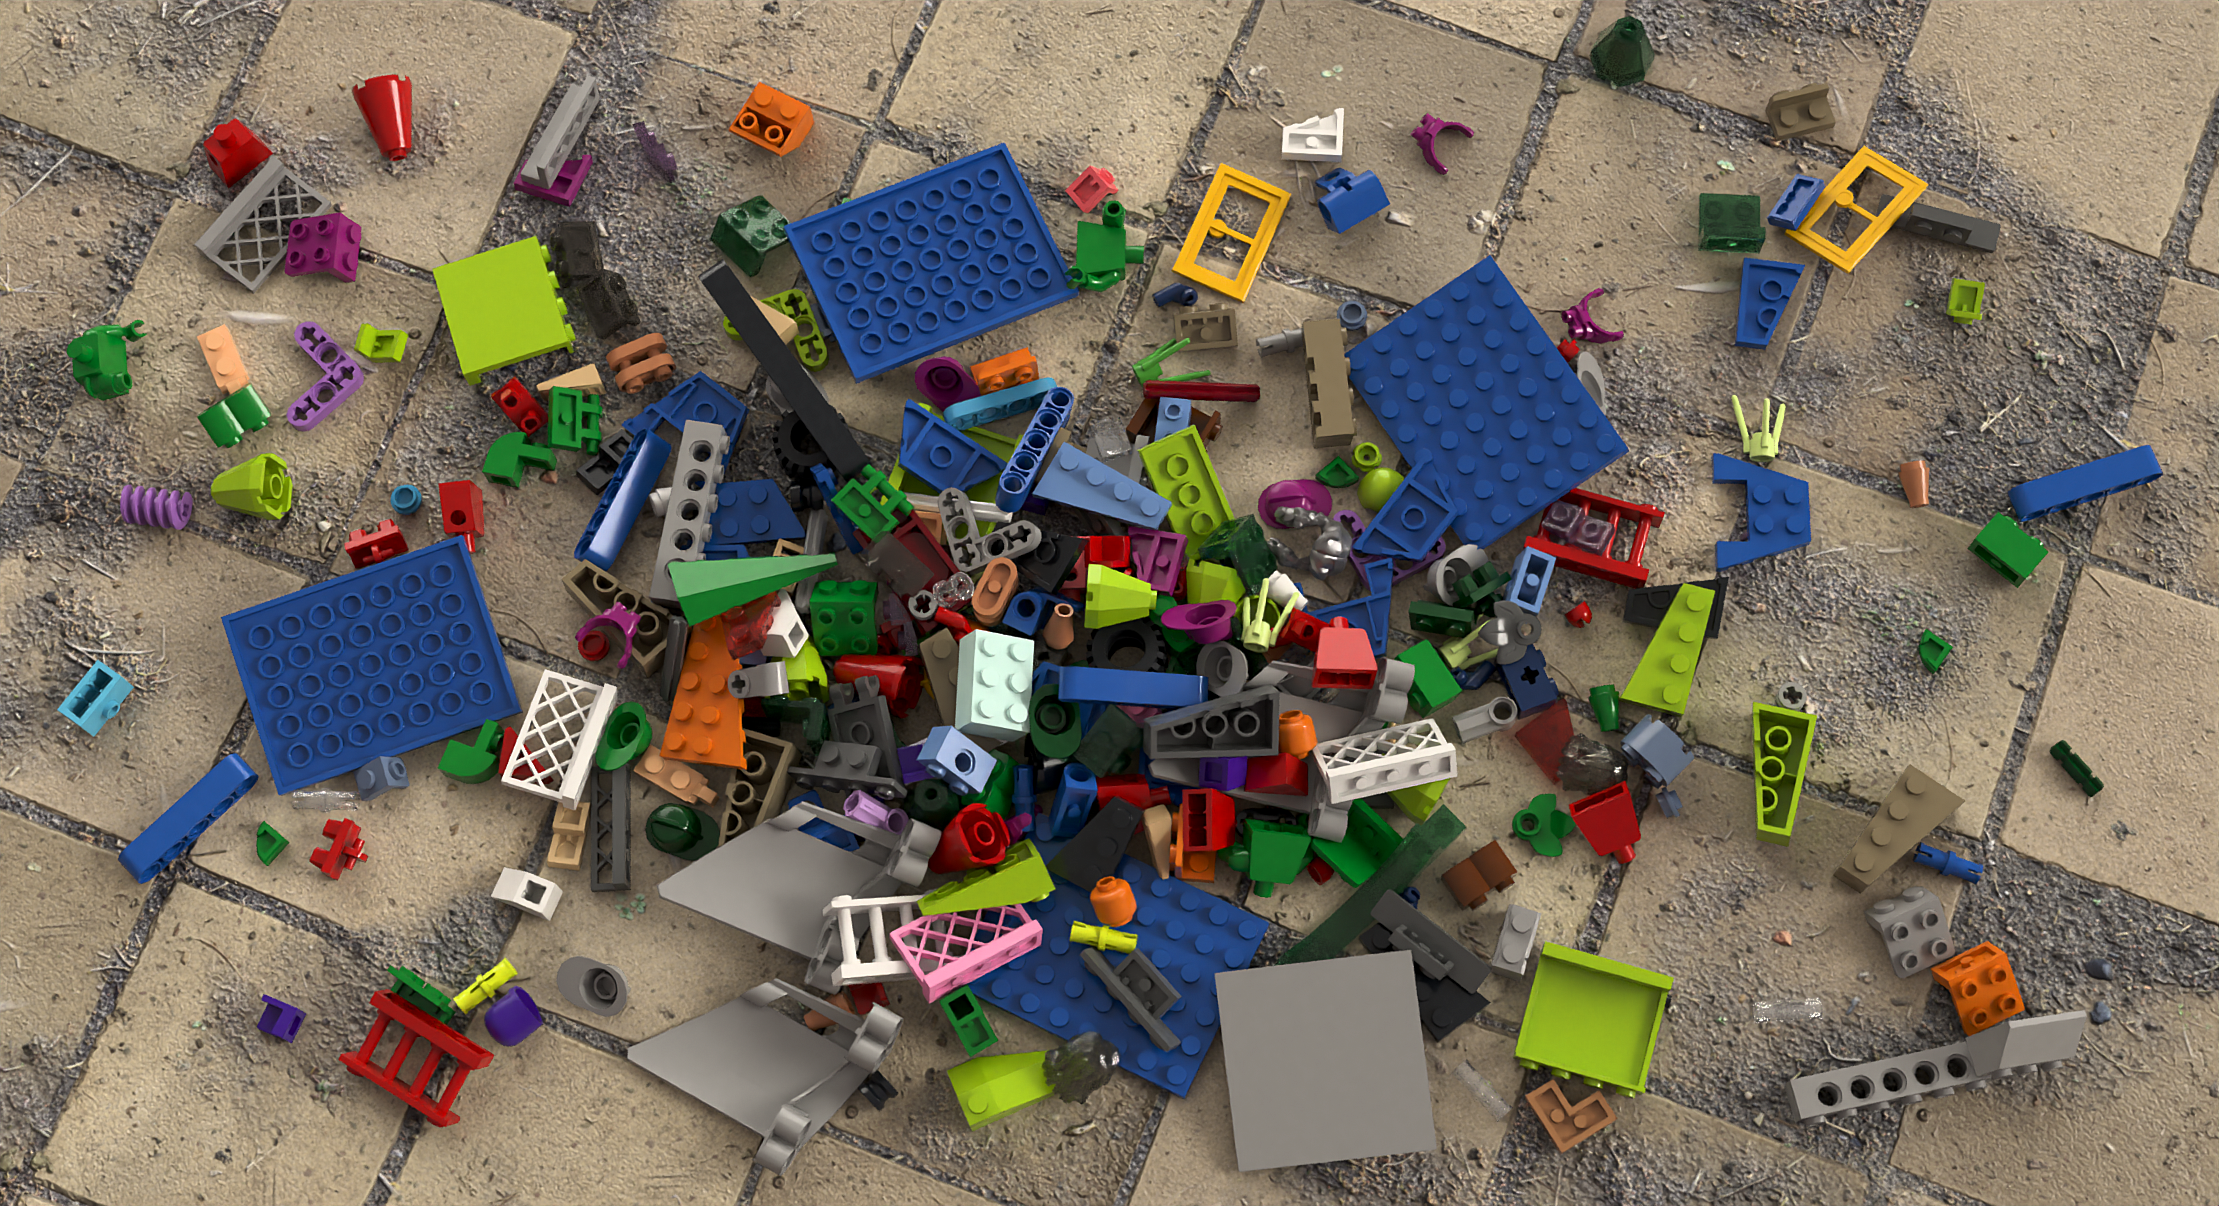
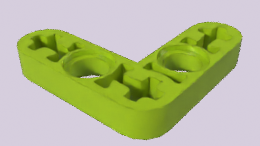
(782, 304)

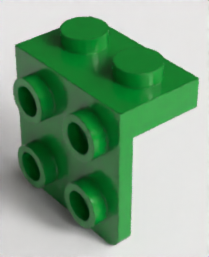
(844, 617)
(1363, 848)
(428, 998)

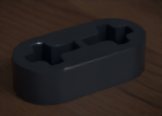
(1268, 815)

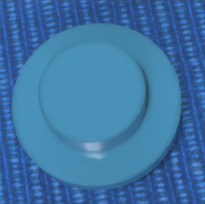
(406, 499)

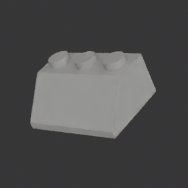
(2026, 1045)

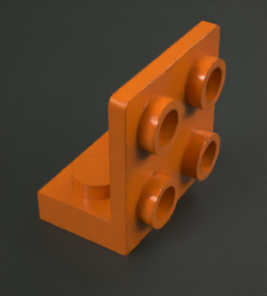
(1005, 371)
(1189, 866)
(1980, 987)

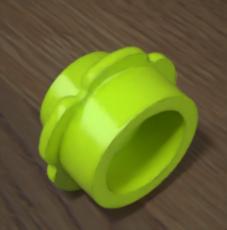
(1369, 449)

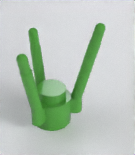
(1150, 369)

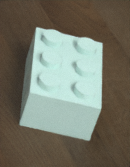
(994, 685)

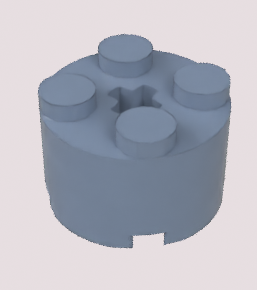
(1655, 751)

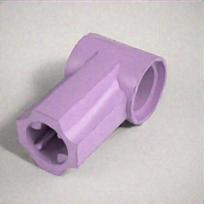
(873, 812)

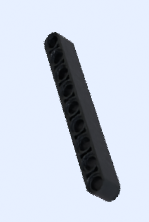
(785, 371)

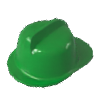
(624, 736)

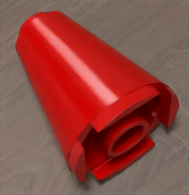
(388, 113)
(896, 674)
(970, 841)

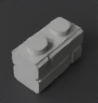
(1515, 942)

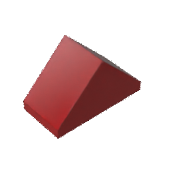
(522, 772)
(1277, 775)

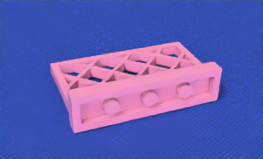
(974, 963)

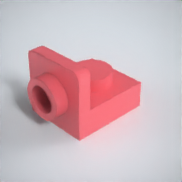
(1091, 188)

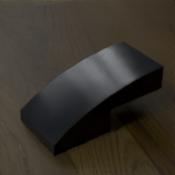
(601, 468)

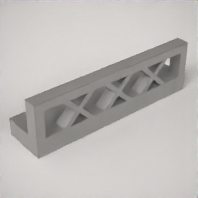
(561, 134)

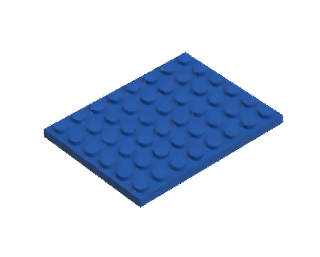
(930, 262)
(1486, 401)
(371, 665)
(1177, 929)

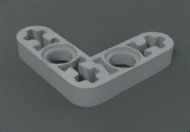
(981, 546)

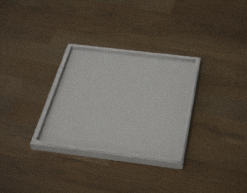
(1325, 1061)

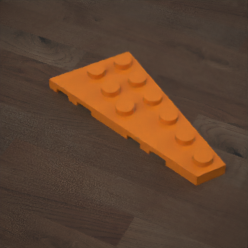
(704, 714)

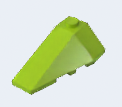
(1011, 881)
(999, 1086)

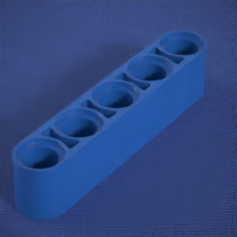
(1032, 450)
(2085, 483)
(623, 499)
(1131, 688)
(188, 818)

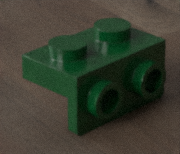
(1442, 618)

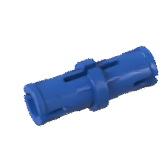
(1024, 793)
(1948, 863)

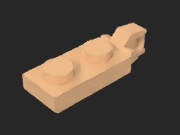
(223, 359)
(675, 778)

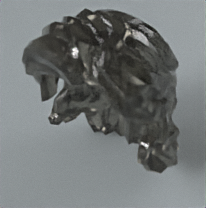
(1590, 765)
(1080, 1066)

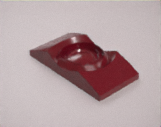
(924, 546)

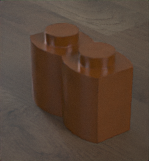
(1479, 875)

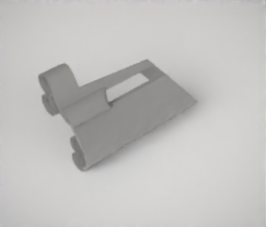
(1348, 715)
(781, 879)
(770, 1067)

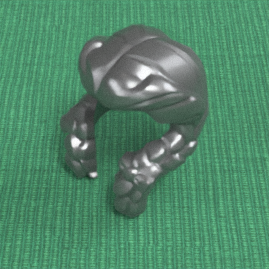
(1328, 551)

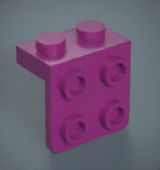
(324, 245)

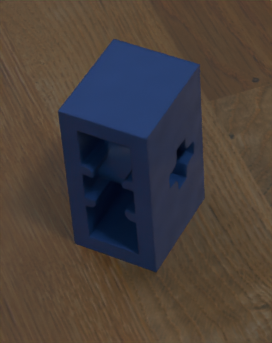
(1527, 697)

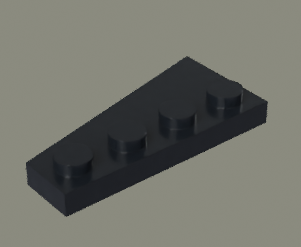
(1442, 1002)

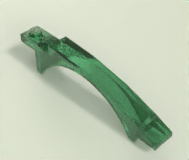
(1397, 873)

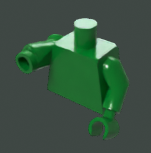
(1103, 251)
(101, 359)
(1270, 853)

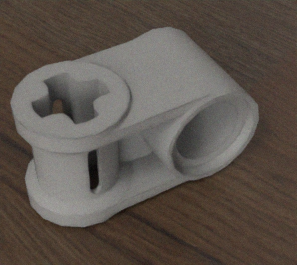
(759, 681)

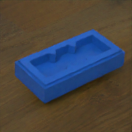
(1796, 202)

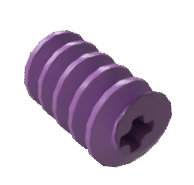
(153, 509)

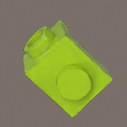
(1965, 300)
(380, 345)

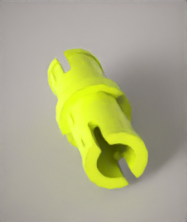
(1103, 937)
(485, 986)

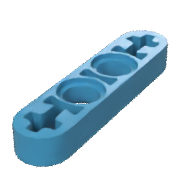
(998, 404)

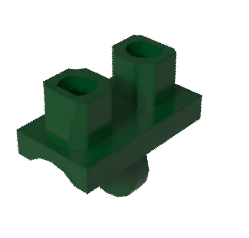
(1469, 592)

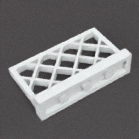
(583, 754)
(1378, 773)

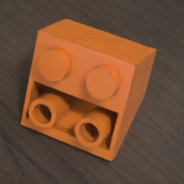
(773, 120)

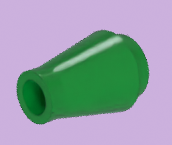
(1605, 706)

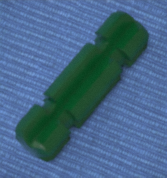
(2076, 768)

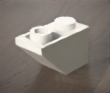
(787, 630)
(527, 892)

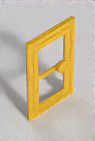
(1843, 198)
(1204, 223)

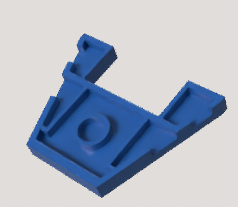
(699, 401)
(1774, 512)
(1369, 612)

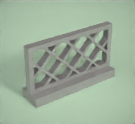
(241, 211)

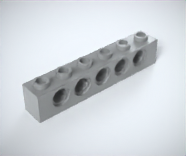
(696, 438)
(1804, 1091)

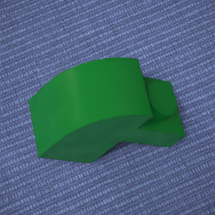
(511, 454)
(474, 763)
(968, 1020)

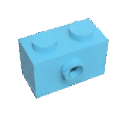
(96, 698)

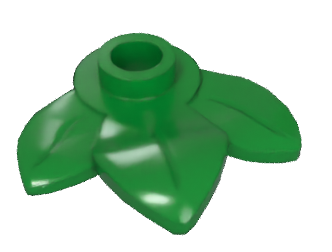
(1548, 825)

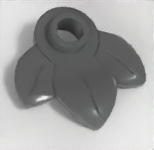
(1506, 631)

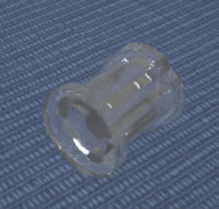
(960, 593)

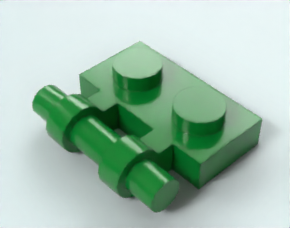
(565, 420)
(864, 510)

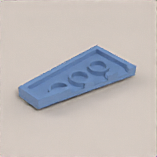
(1092, 486)

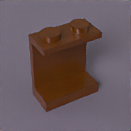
(1145, 423)

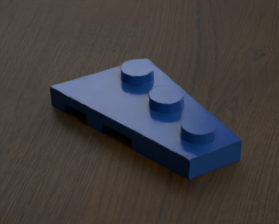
(1762, 299)
(826, 482)

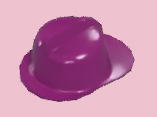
(945, 382)
(1292, 494)
(1202, 621)

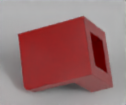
(1108, 551)
(867, 994)

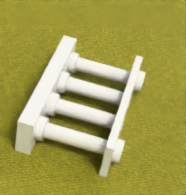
(882, 967)

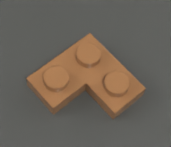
(1569, 1124)

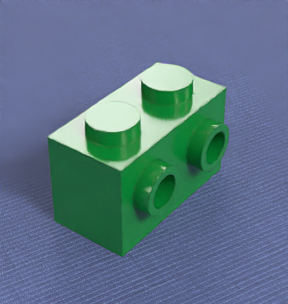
(2008, 549)
(1432, 682)

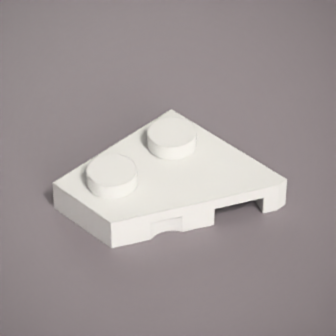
(1315, 139)

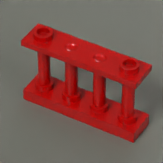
(1603, 567)
(443, 1041)

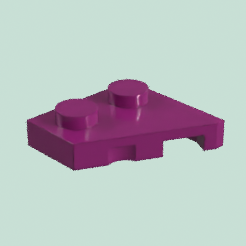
(564, 186)
(1158, 557)

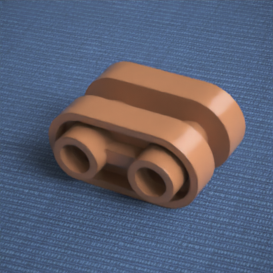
(641, 363)
(995, 591)

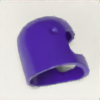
(513, 1017)

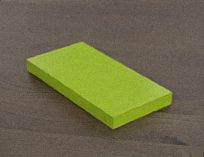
(1185, 476)

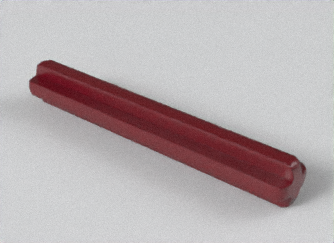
(1201, 391)

